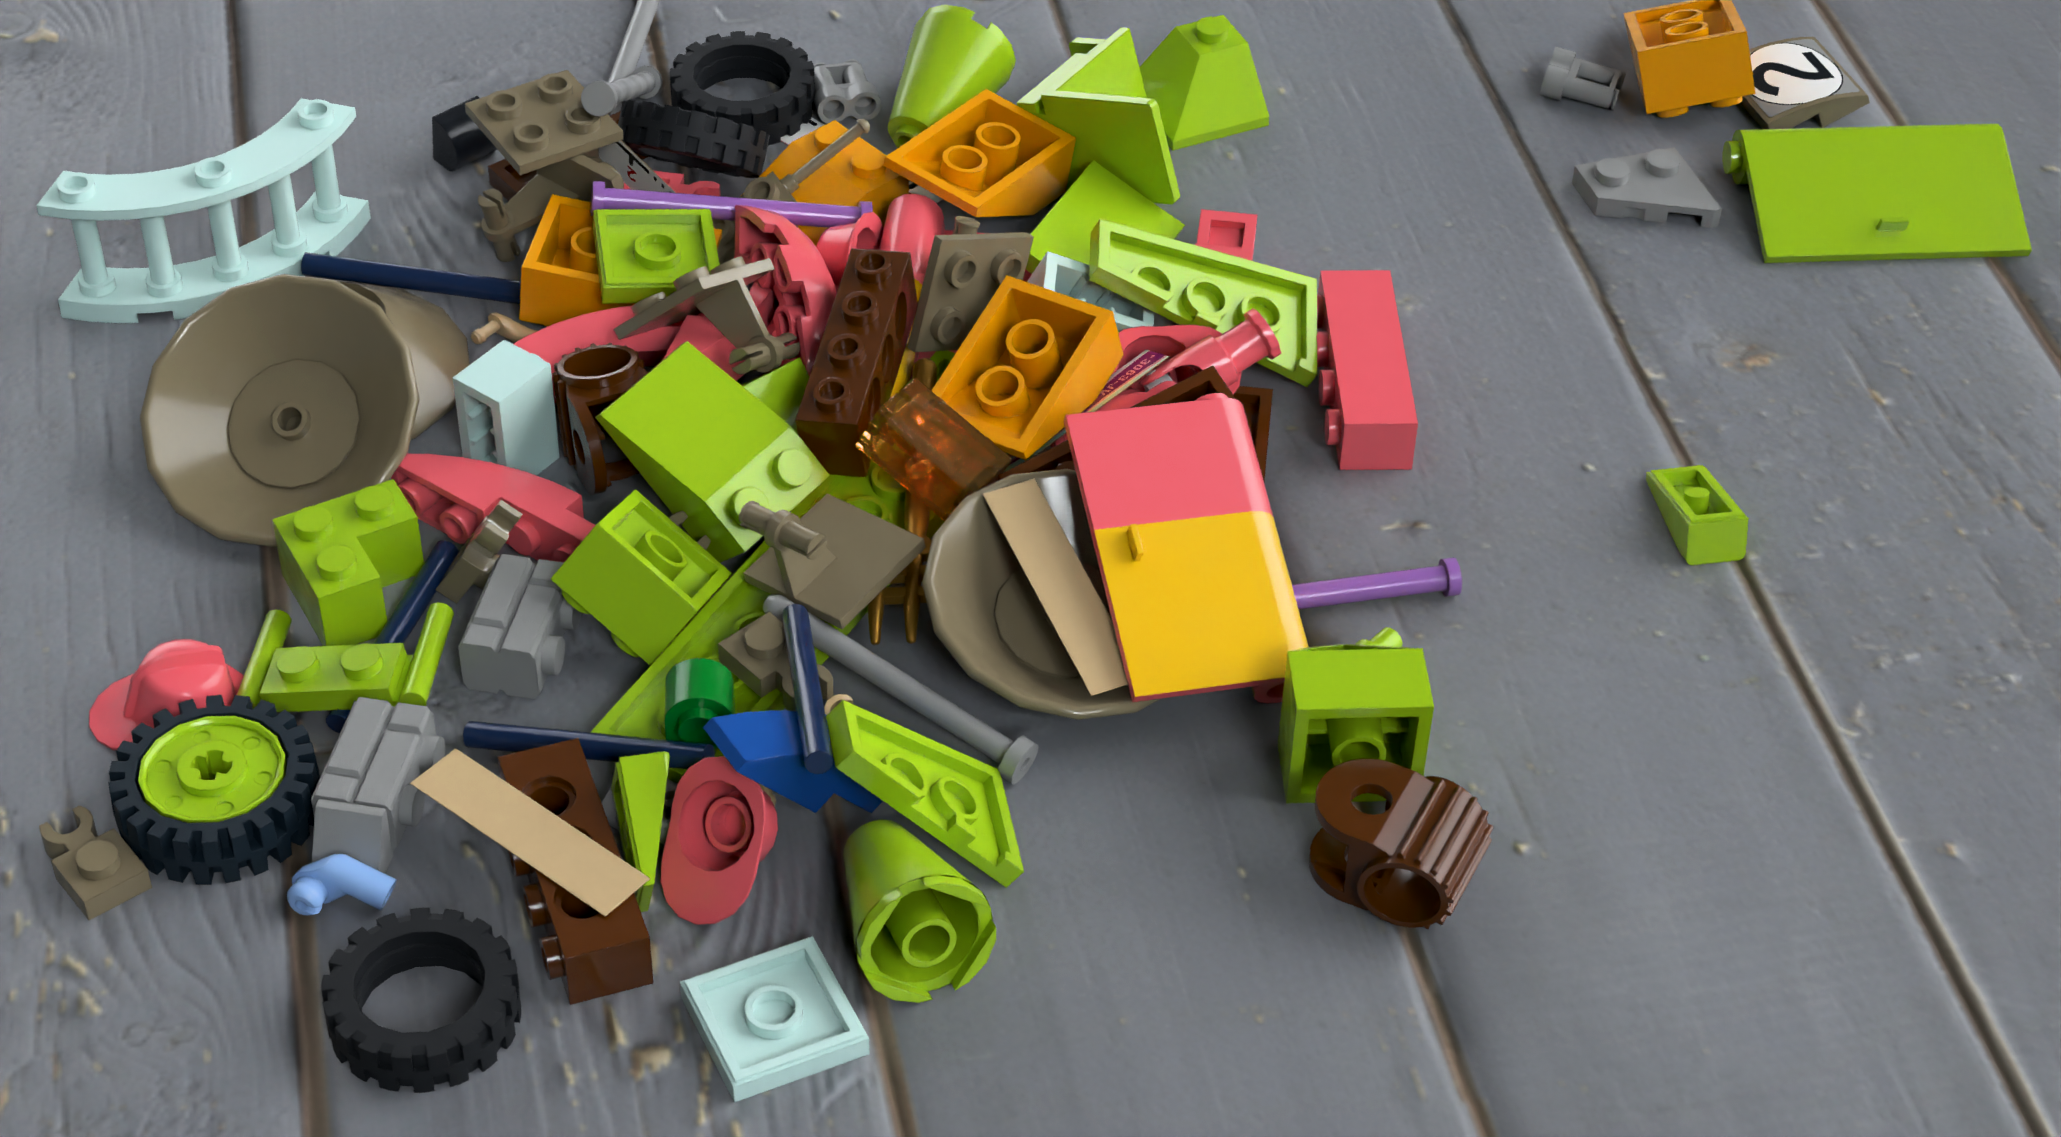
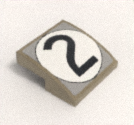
(1799, 82)

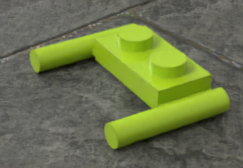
(339, 674)

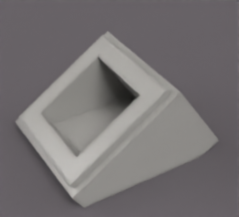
(352, 831)

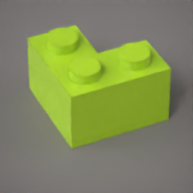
(344, 555)

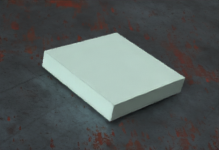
(774, 1018)

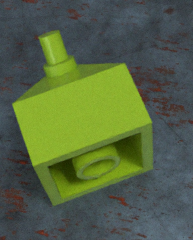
(1352, 706)

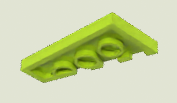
(1209, 290)

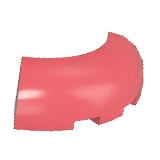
(798, 280)

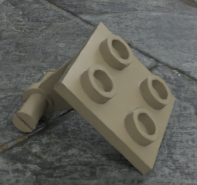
(542, 123)
(565, 178)
(961, 281)
(728, 304)
(828, 558)

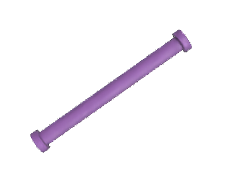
(724, 207)
(1444, 578)

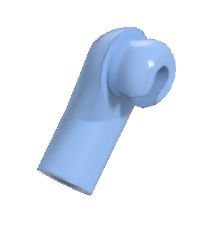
(334, 878)

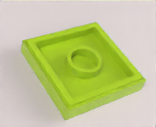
(649, 249)

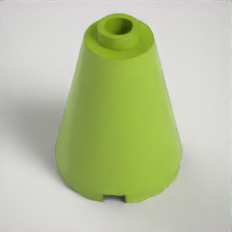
(946, 67)
(913, 914)

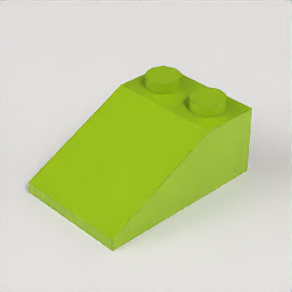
(710, 448)

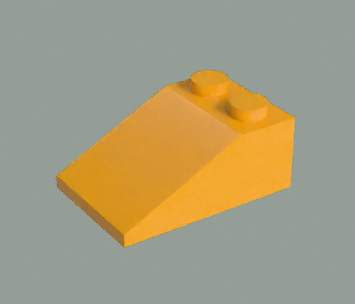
(1690, 56)
(989, 158)
(845, 179)
(562, 267)
(1030, 365)

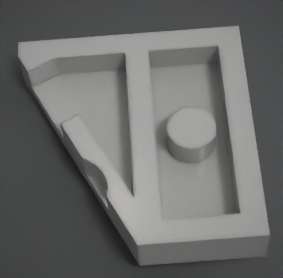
(1645, 188)

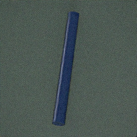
(411, 278)
(409, 609)
(807, 690)
(594, 745)

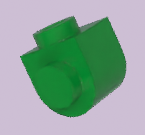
(694, 695)

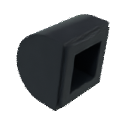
(458, 138)

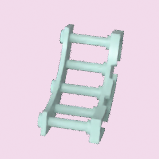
(320, 226)

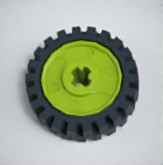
(214, 789)

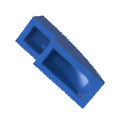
(770, 752)

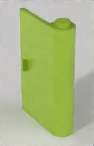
(1880, 192)

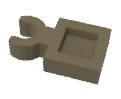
(479, 553)
(761, 660)
(94, 868)

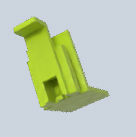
(1105, 106)

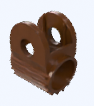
(583, 388)
(1407, 860)

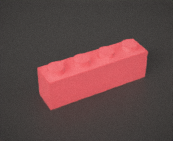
(1364, 371)

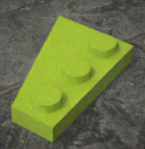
(930, 785)

